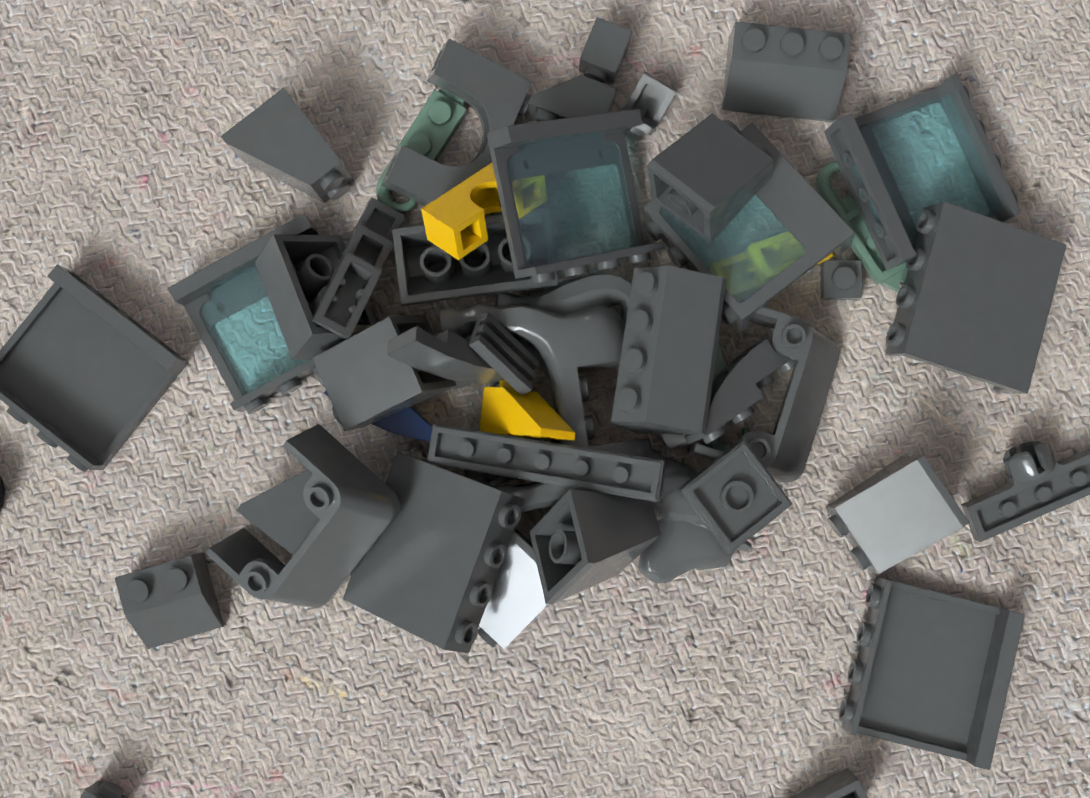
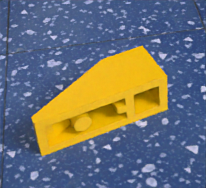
(521, 416)

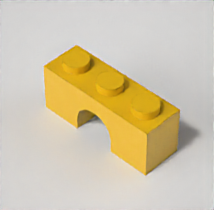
(458, 216)

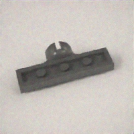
(1033, 489)

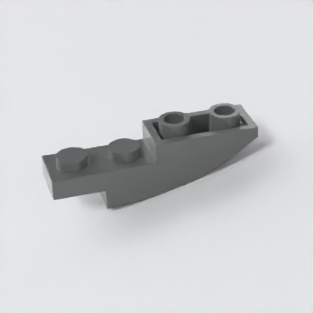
(738, 387)

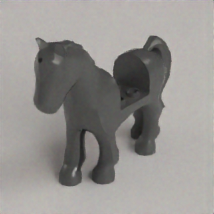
(576, 333)

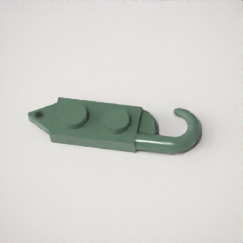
(428, 136)
(862, 242)

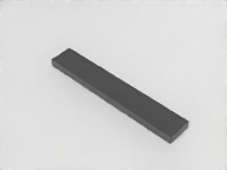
(548, 462)

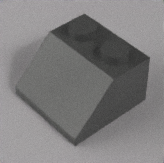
(170, 600)

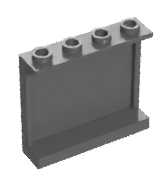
(976, 297)
(84, 371)
(438, 555)
(931, 671)

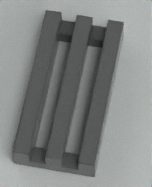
(504, 353)

